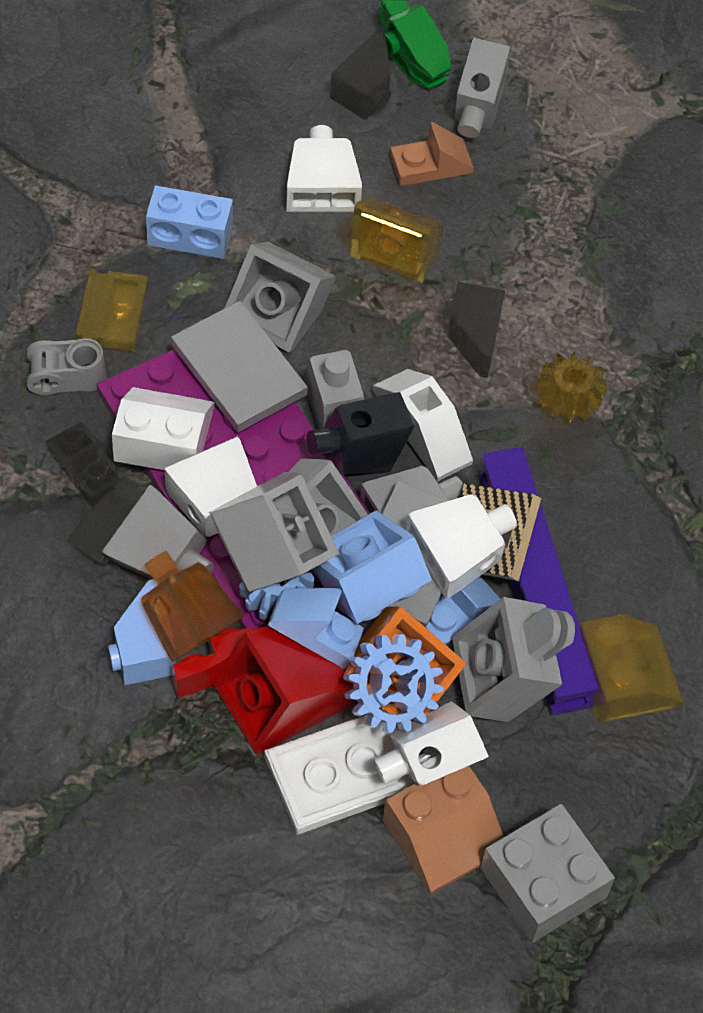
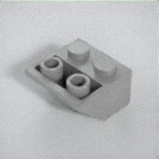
(274, 531)

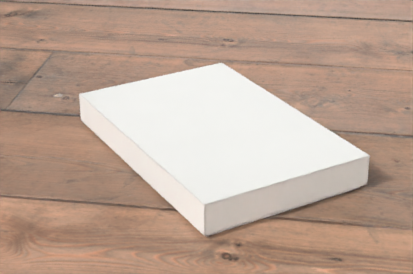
(332, 773)

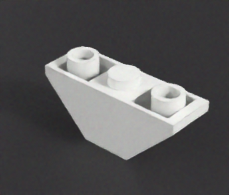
(437, 428)

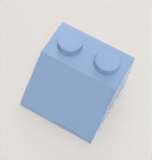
(373, 567)

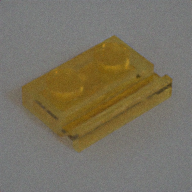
(112, 309)

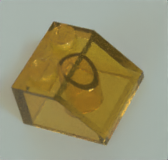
(395, 238)
(629, 668)

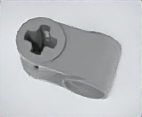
(64, 366)

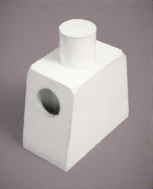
(323, 174)
(209, 481)
(460, 540)
(449, 743)

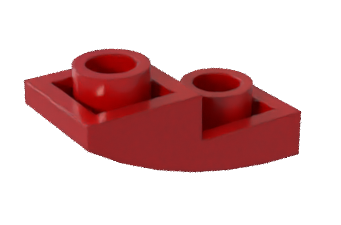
(200, 671)

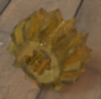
(571, 387)

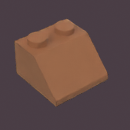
(443, 827)

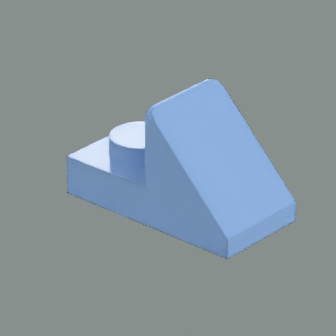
(460, 609)
(311, 620)

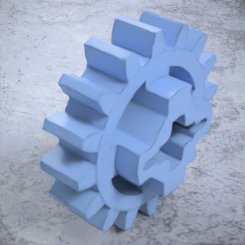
(381, 668)

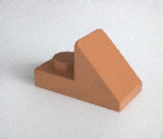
(437, 158)

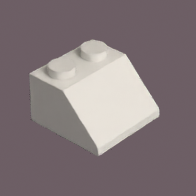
(159, 428)

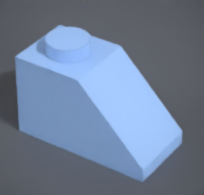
(137, 645)

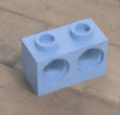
(189, 222)

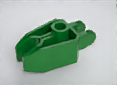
(414, 43)

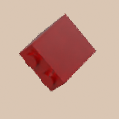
(279, 687)

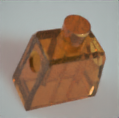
(186, 605)

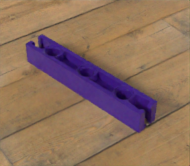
(544, 582)

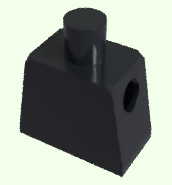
(364, 435)

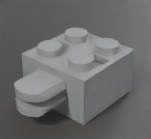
(511, 657)

